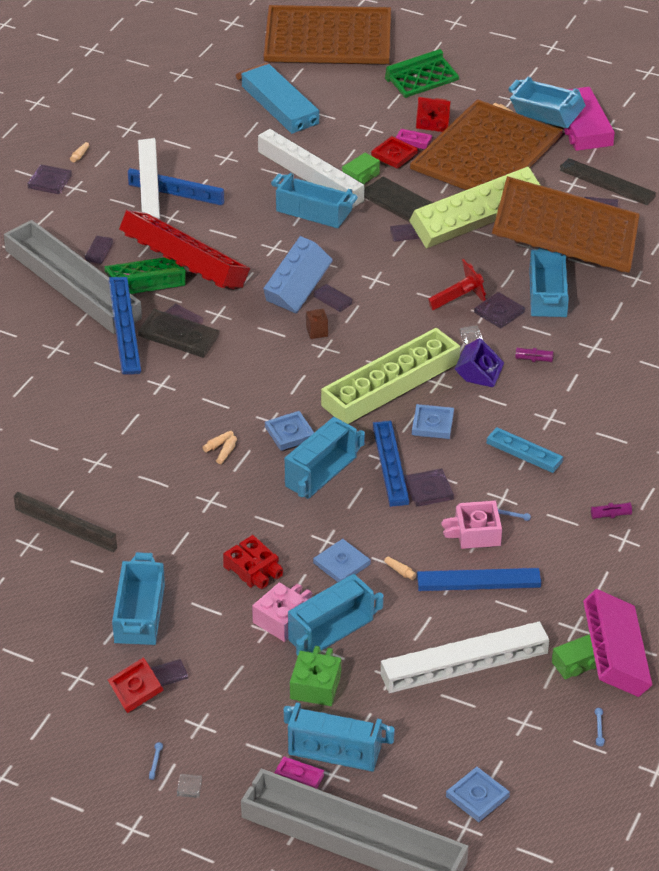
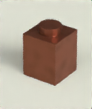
(317, 323)

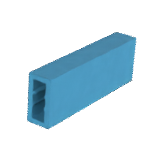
(280, 98)

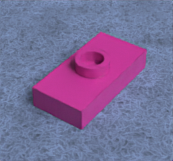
(414, 138)
(300, 772)

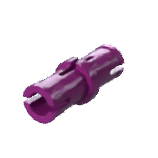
(547, 356)
(611, 510)

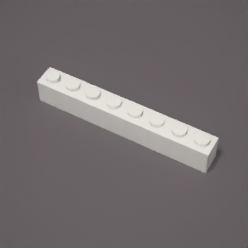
(306, 164)
(464, 657)

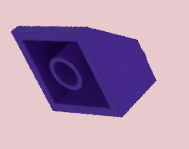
(479, 364)

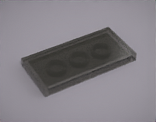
(394, 198)
(178, 333)

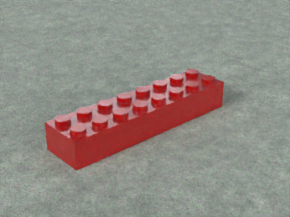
(184, 249)

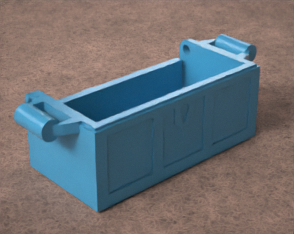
(546, 102)
(312, 200)
(548, 284)
(322, 457)
(139, 600)
(332, 614)
(335, 738)

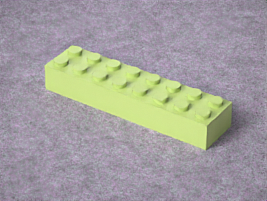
(463, 210)
(390, 376)

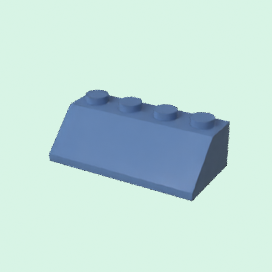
(297, 275)

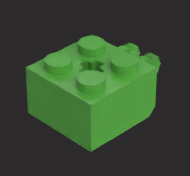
(315, 677)

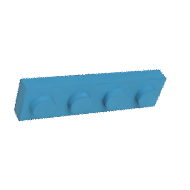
(524, 450)

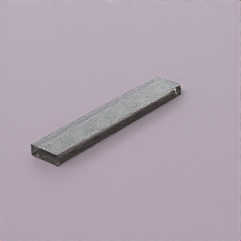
(608, 181)
(65, 522)

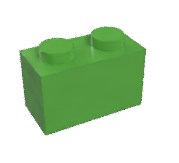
(362, 168)
(574, 657)

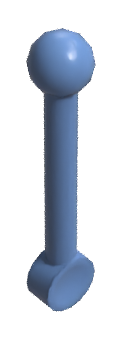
(526, 516)
(599, 740)
(158, 746)

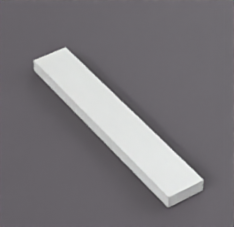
(149, 177)

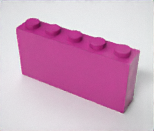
(591, 126)
(617, 643)

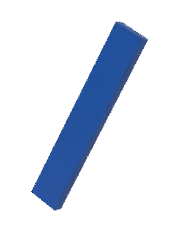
(182, 188)
(124, 325)
(390, 463)
(478, 579)

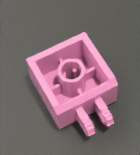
(475, 525)
(272, 609)

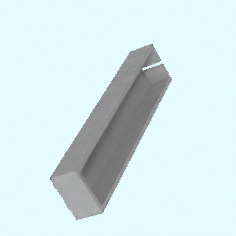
(65, 272)
(348, 827)

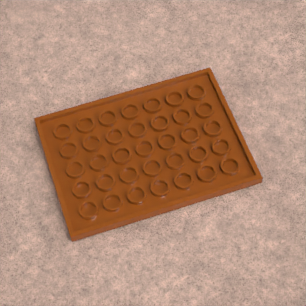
(328, 34)
(485, 146)
(567, 224)

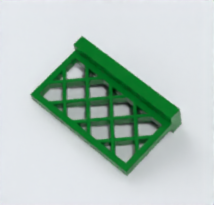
(417, 66)
(153, 278)

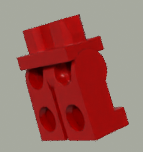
(253, 563)

